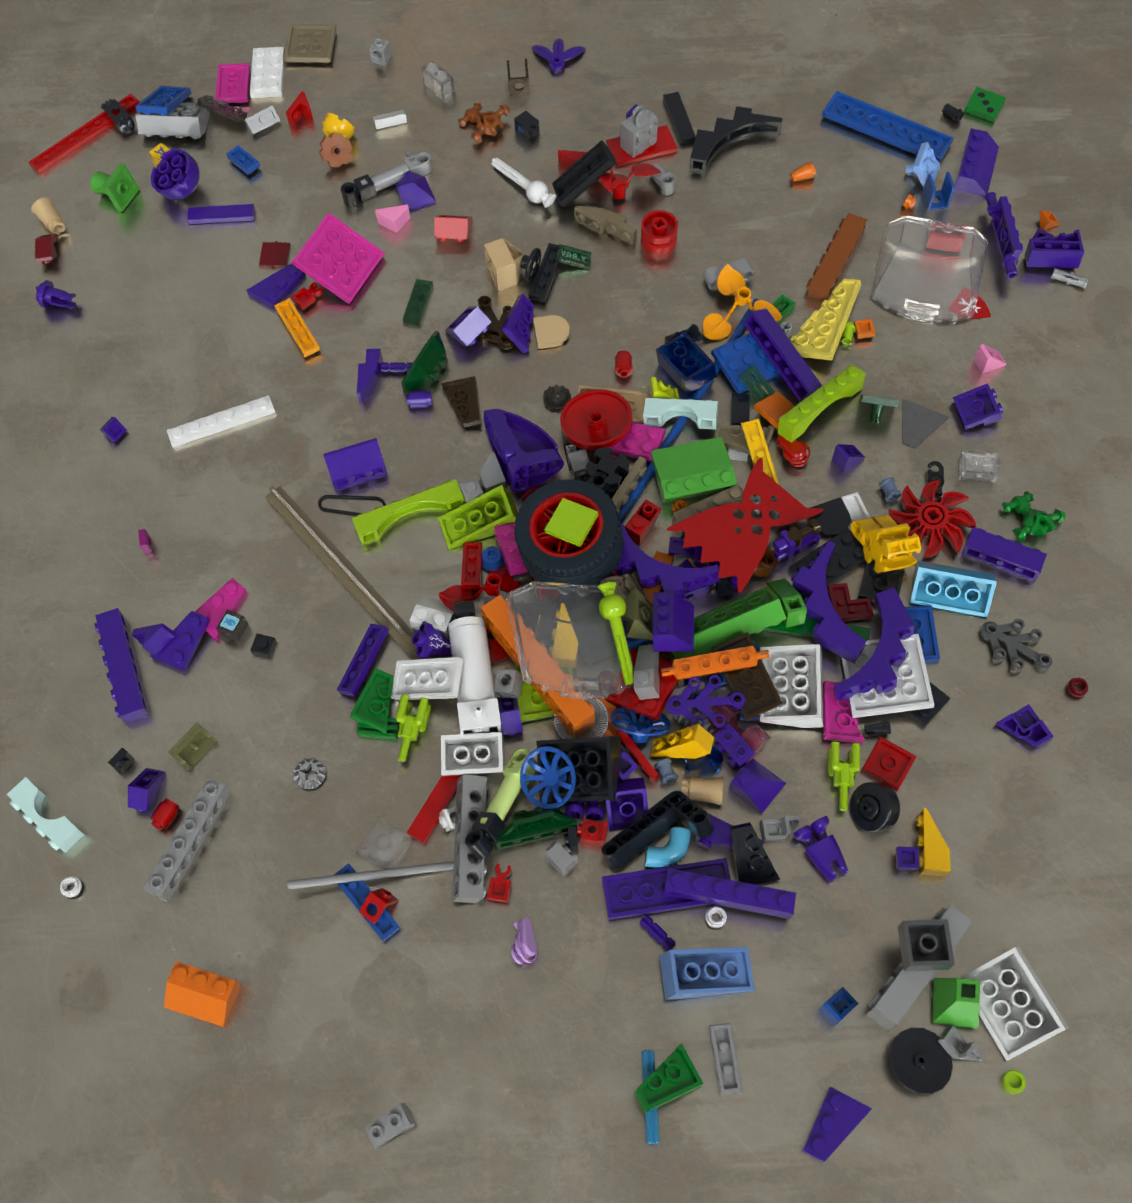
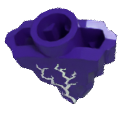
(430, 642)

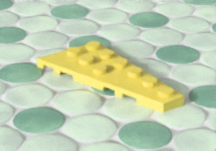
(824, 328)

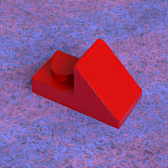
(299, 108)

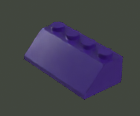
(977, 163)

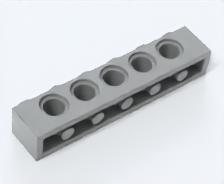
(187, 840)
(462, 889)

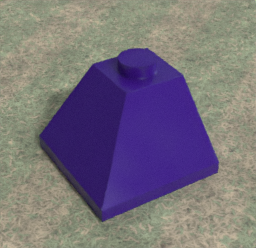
(756, 785)

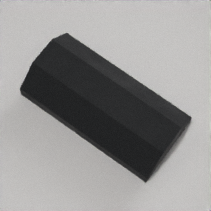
(583, 173)

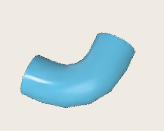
(670, 853)

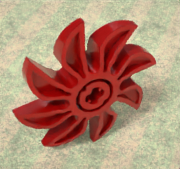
(944, 519)

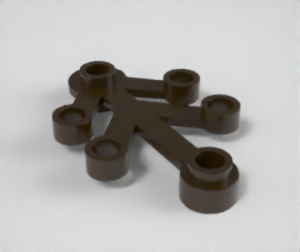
(485, 305)

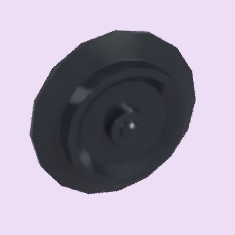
(920, 1061)

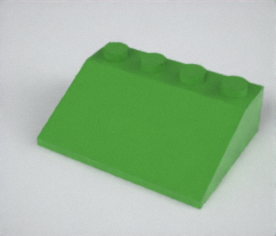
(693, 470)

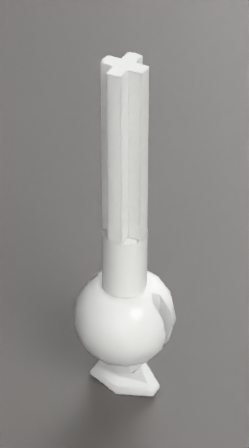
(536, 190)

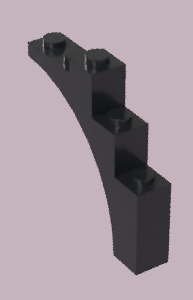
(726, 130)

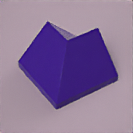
(414, 191)

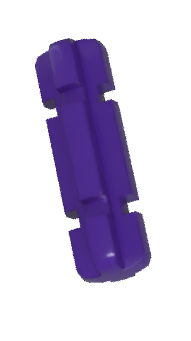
(395, 366)
(657, 933)

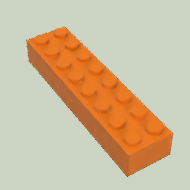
(573, 713)

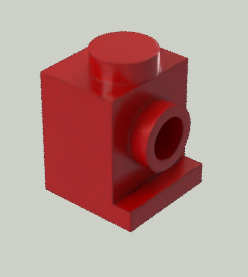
(597, 838)

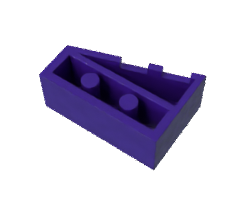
(1056, 252)

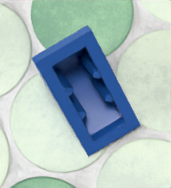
(838, 1006)

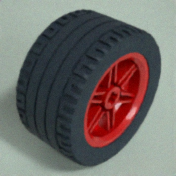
(571, 563)

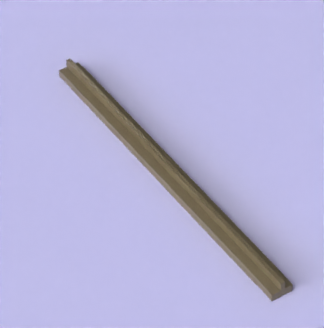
(344, 570)

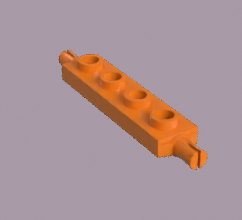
(715, 663)

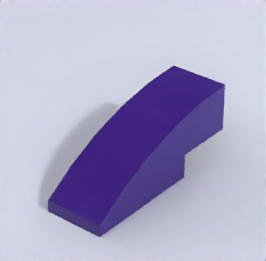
(368, 373)

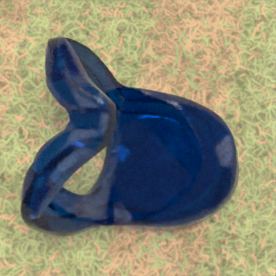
(714, 759)

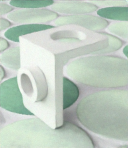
(445, 820)

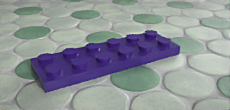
(643, 890)

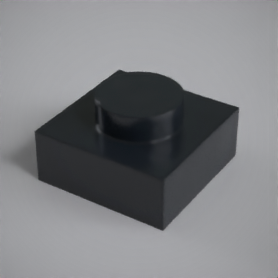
(263, 645)
(121, 760)
(571, 839)

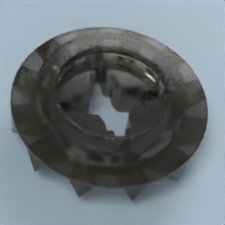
(556, 403)

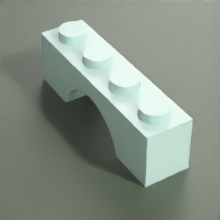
(660, 410)
(29, 799)

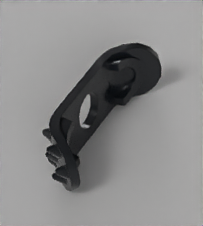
(122, 120)

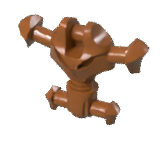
(485, 121)

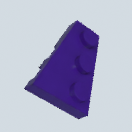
(277, 286)
(518, 322)
(183, 645)
(834, 1122)

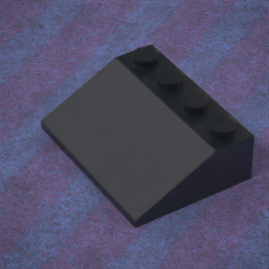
(595, 764)

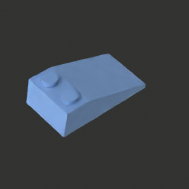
(706, 972)

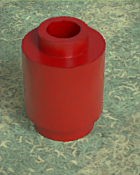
(623, 364)
(164, 814)

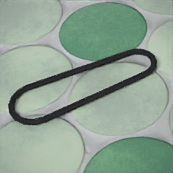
(347, 496)

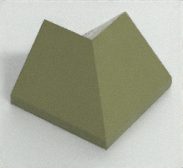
(638, 616)

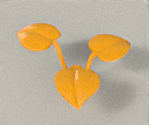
(733, 283)

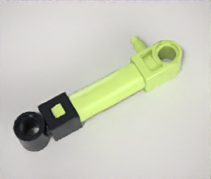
(490, 823)

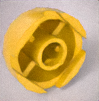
(334, 125)

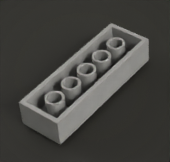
(905, 987)

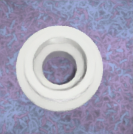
(67, 882)
(720, 912)

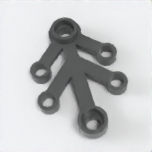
(1014, 643)

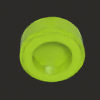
(1013, 1081)

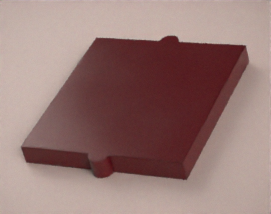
(274, 254)

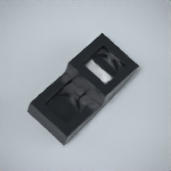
(740, 408)

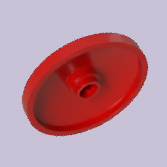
(596, 419)

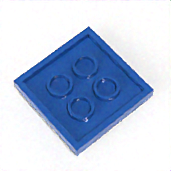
(738, 356)

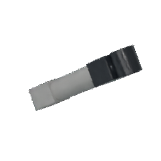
(366, 187)

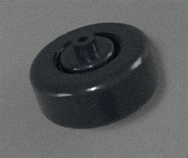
(874, 807)

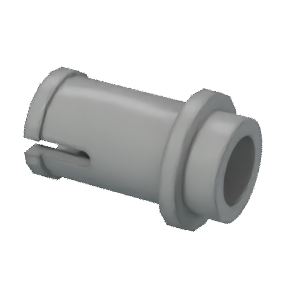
(784, 326)

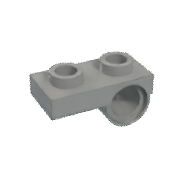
(390, 1125)

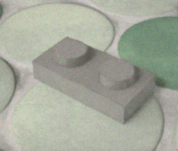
(262, 120)

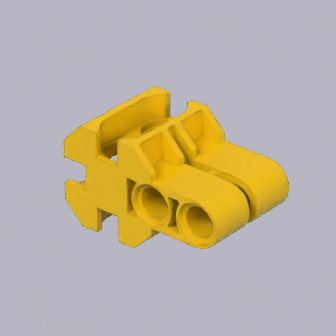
(886, 542)

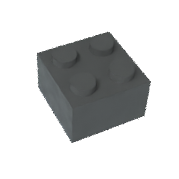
(926, 945)

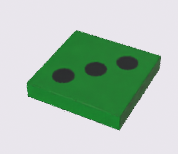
(985, 104)

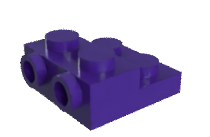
(978, 406)

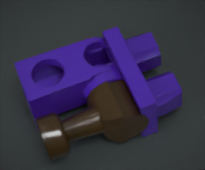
(797, 540)

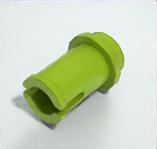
(848, 333)

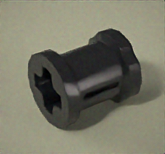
(722, 590)

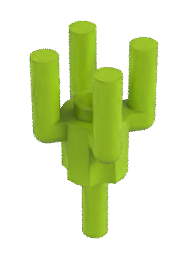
(410, 723)
(843, 771)

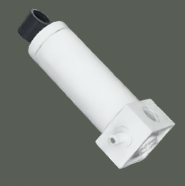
(476, 696)

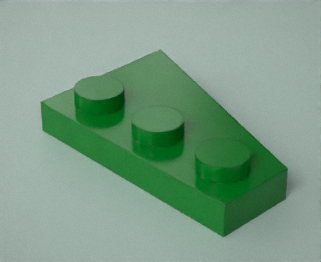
(374, 702)
(669, 1081)

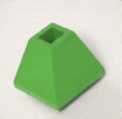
(956, 1002)

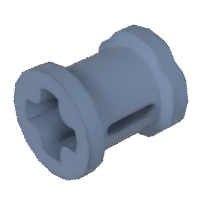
(890, 489)
(666, 771)

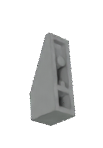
(646, 673)

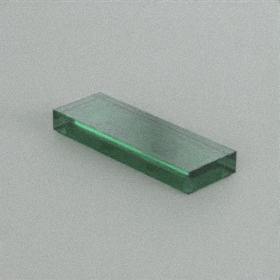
(417, 302)

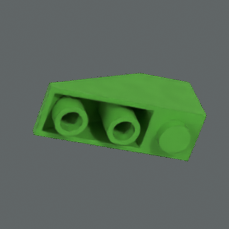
(791, 602)

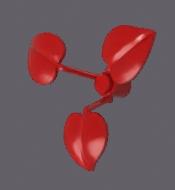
(620, 182)
(495, 582)

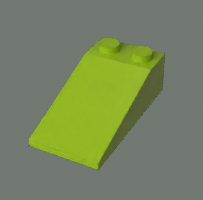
(478, 517)

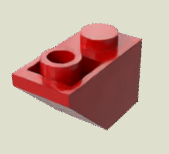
(642, 522)

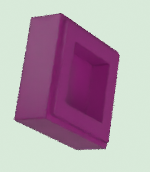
(145, 541)

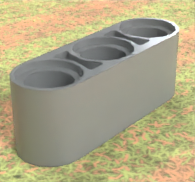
(742, 266)

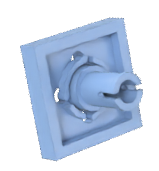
(924, 164)

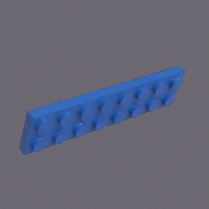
(885, 125)

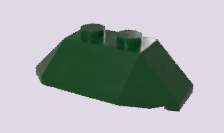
(426, 365)
(533, 826)

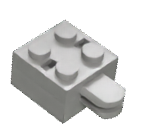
(638, 131)

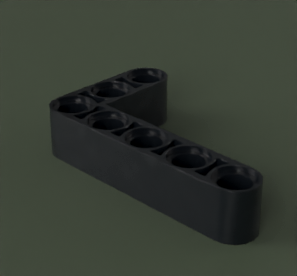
(653, 824)

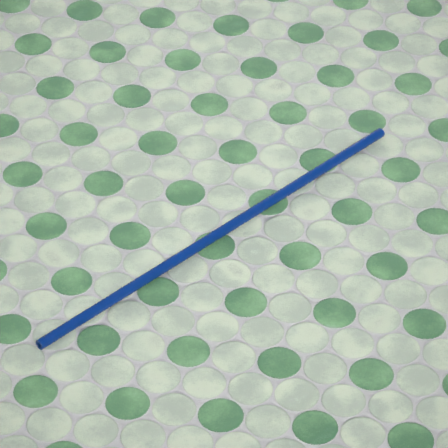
(679, 424)

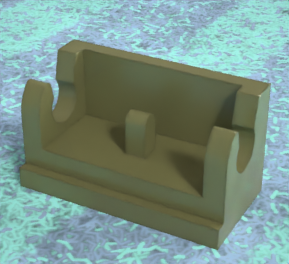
(192, 746)

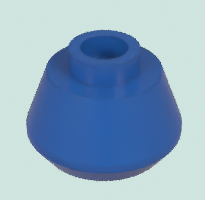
(492, 559)

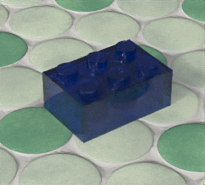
(686, 363)

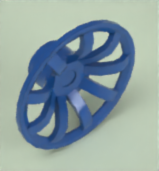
(638, 729)
(550, 776)

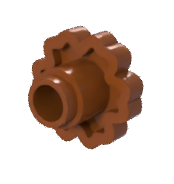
(337, 158)

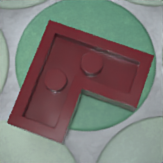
(845, 607)

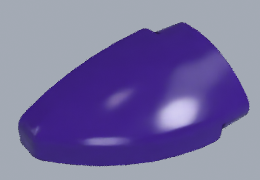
(522, 449)

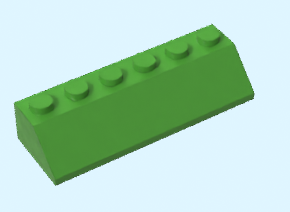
(733, 619)

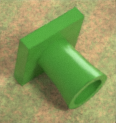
(119, 186)

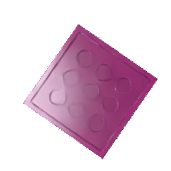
(338, 258)

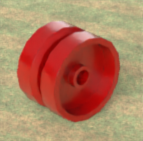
(659, 232)

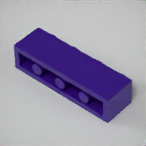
(1004, 553)

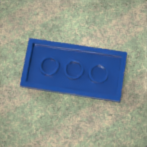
(163, 100)

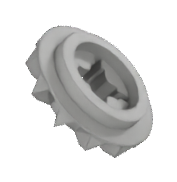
(313, 780)

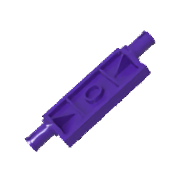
(1005, 232)

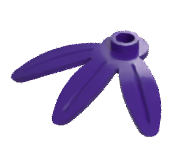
(557, 58)

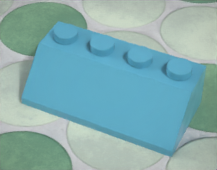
(952, 588)

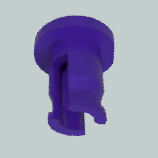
(47, 295)

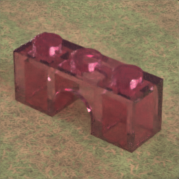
(754, 735)

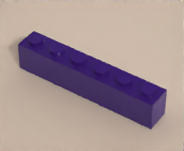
(782, 354)
(121, 666)
(729, 893)

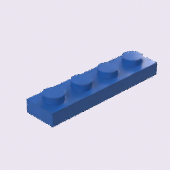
(357, 893)

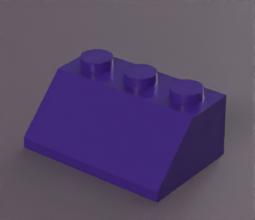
(355, 464)
(672, 623)

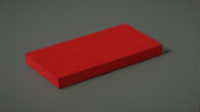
(664, 145)

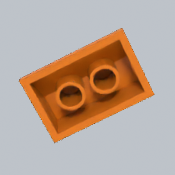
(200, 994)

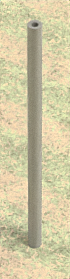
(367, 875)

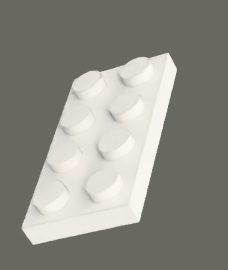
(267, 72)
(427, 678)

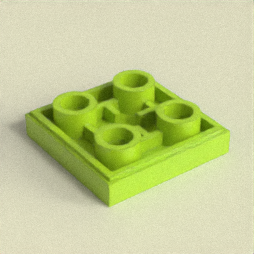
(571, 522)

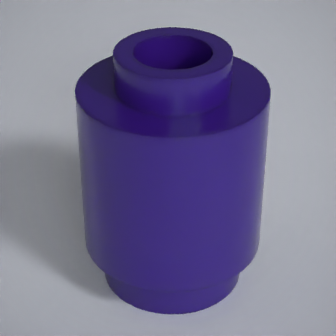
(419, 399)

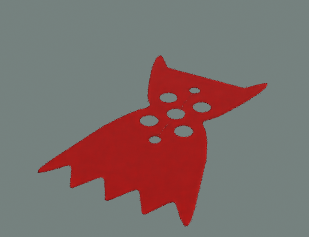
(742, 551)

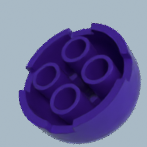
(175, 175)

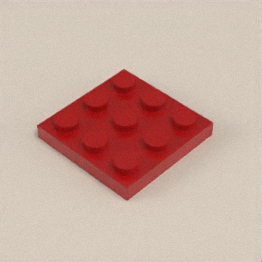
(649, 707)

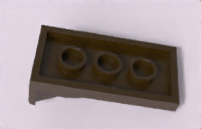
(751, 682)

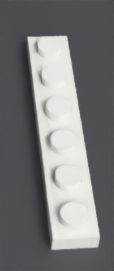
(220, 421)

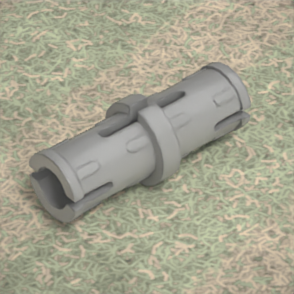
(1072, 278)

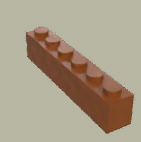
(836, 258)

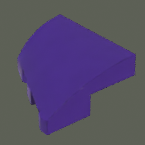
(1026, 726)

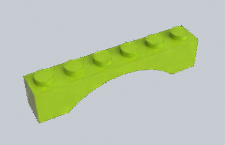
(798, 419)
(373, 523)

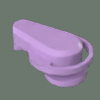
(524, 942)

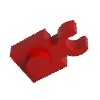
(306, 297)
(499, 887)

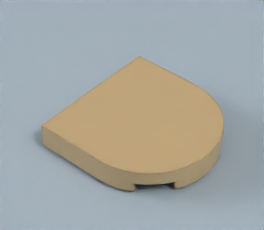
(550, 331)

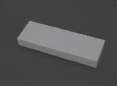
(725, 1059)

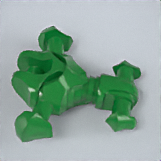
(1035, 521)

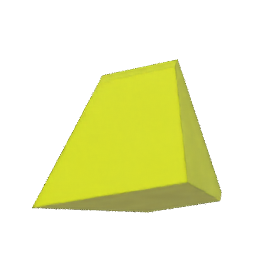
(659, 390)

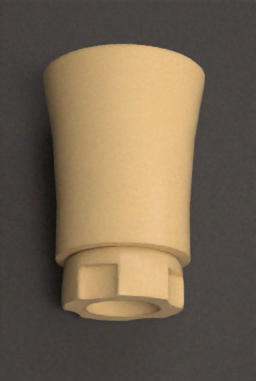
(48, 215)
(704, 789)

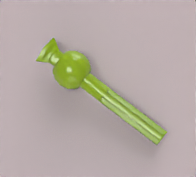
(612, 608)

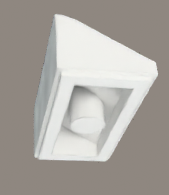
(389, 119)

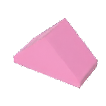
(393, 217)
(988, 359)

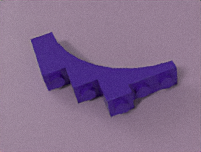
(653, 572)
(830, 629)
(890, 652)

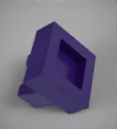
(113, 429)
(907, 858)

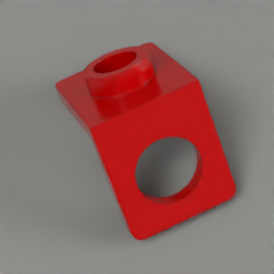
(382, 899)

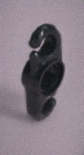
(936, 475)

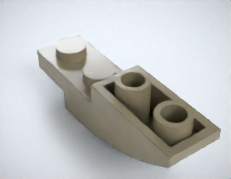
(602, 219)

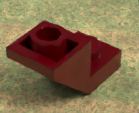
(45, 248)

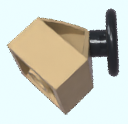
(506, 263)

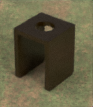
(523, 80)

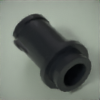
(953, 112)
(877, 729)

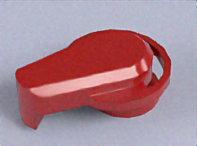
(794, 452)

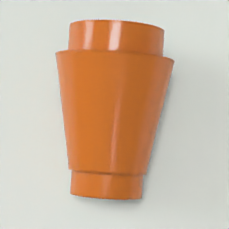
(804, 172)

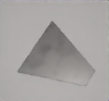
(919, 422)

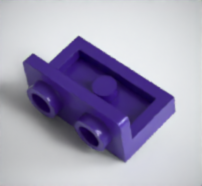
(734, 746)

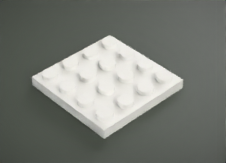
(912, 688)

